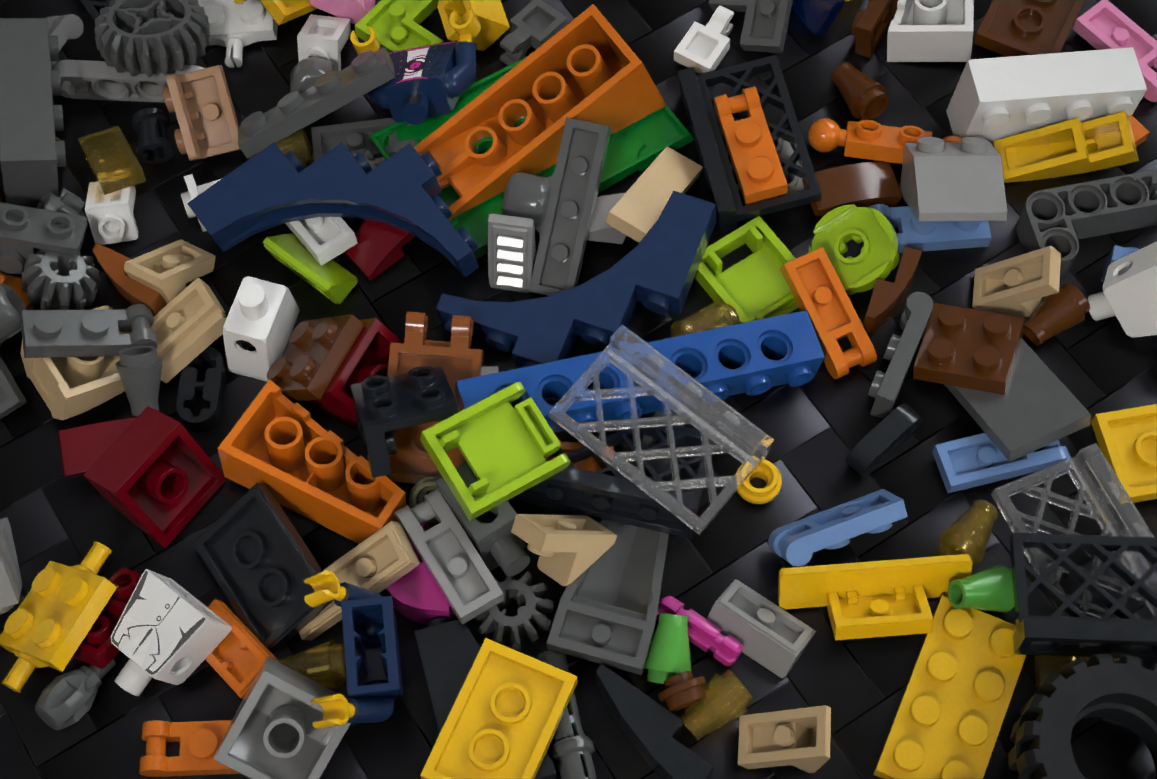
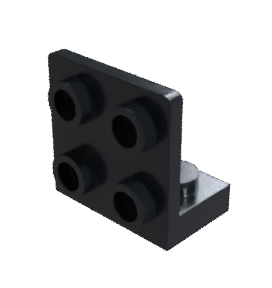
(395, 404)

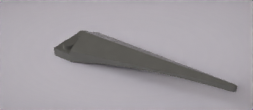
(615, 603)

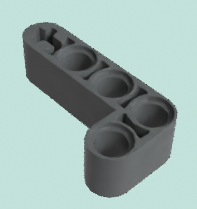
(1104, 213)

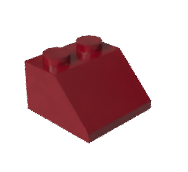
(365, 359)
(156, 475)

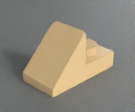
(170, 267)
(1017, 282)
(564, 543)
(785, 738)

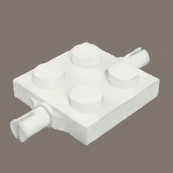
(238, 26)

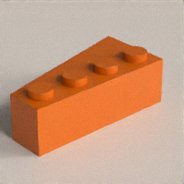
(307, 468)

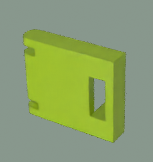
(755, 283)
(500, 446)

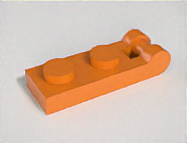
(751, 146)
(830, 311)
(197, 748)

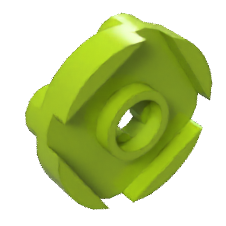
(862, 225)

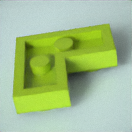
(398, 24)

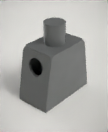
(490, 531)

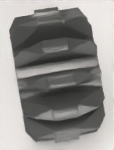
(60, 280)
(530, 617)

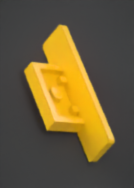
(873, 595)

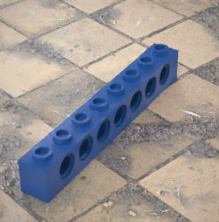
(785, 337)

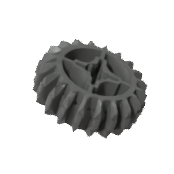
(151, 35)

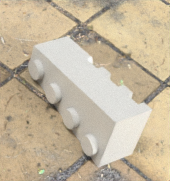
(931, 31)
(1040, 90)

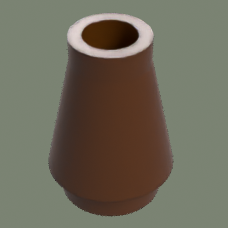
(861, 93)
(1056, 314)

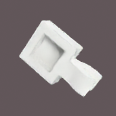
(706, 45)

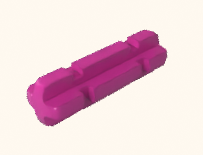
(704, 633)

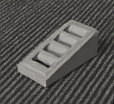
(511, 258)

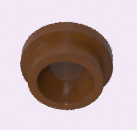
(683, 691)

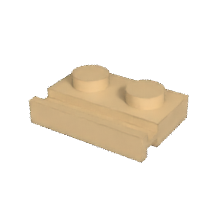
(187, 327)

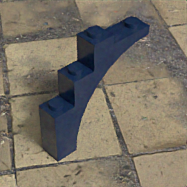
(280, 190)
(653, 273)

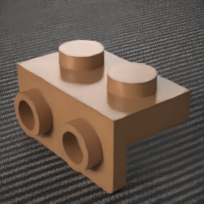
(203, 113)

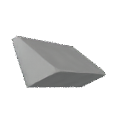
(765, 629)

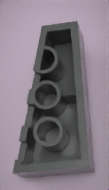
(27, 111)

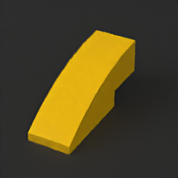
(1068, 148)

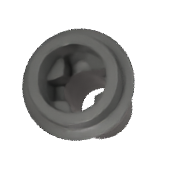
(140, 376)

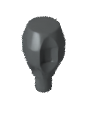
(70, 696)

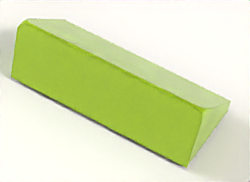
(328, 279)

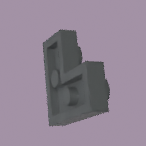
(764, 22)

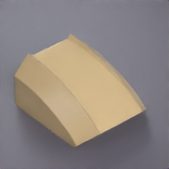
(74, 383)

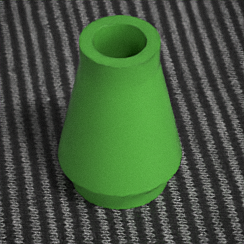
(984, 590)
(669, 649)

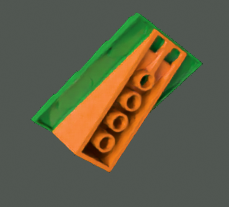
(519, 117)

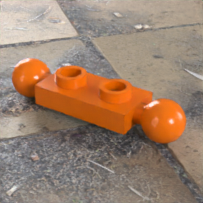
(867, 139)

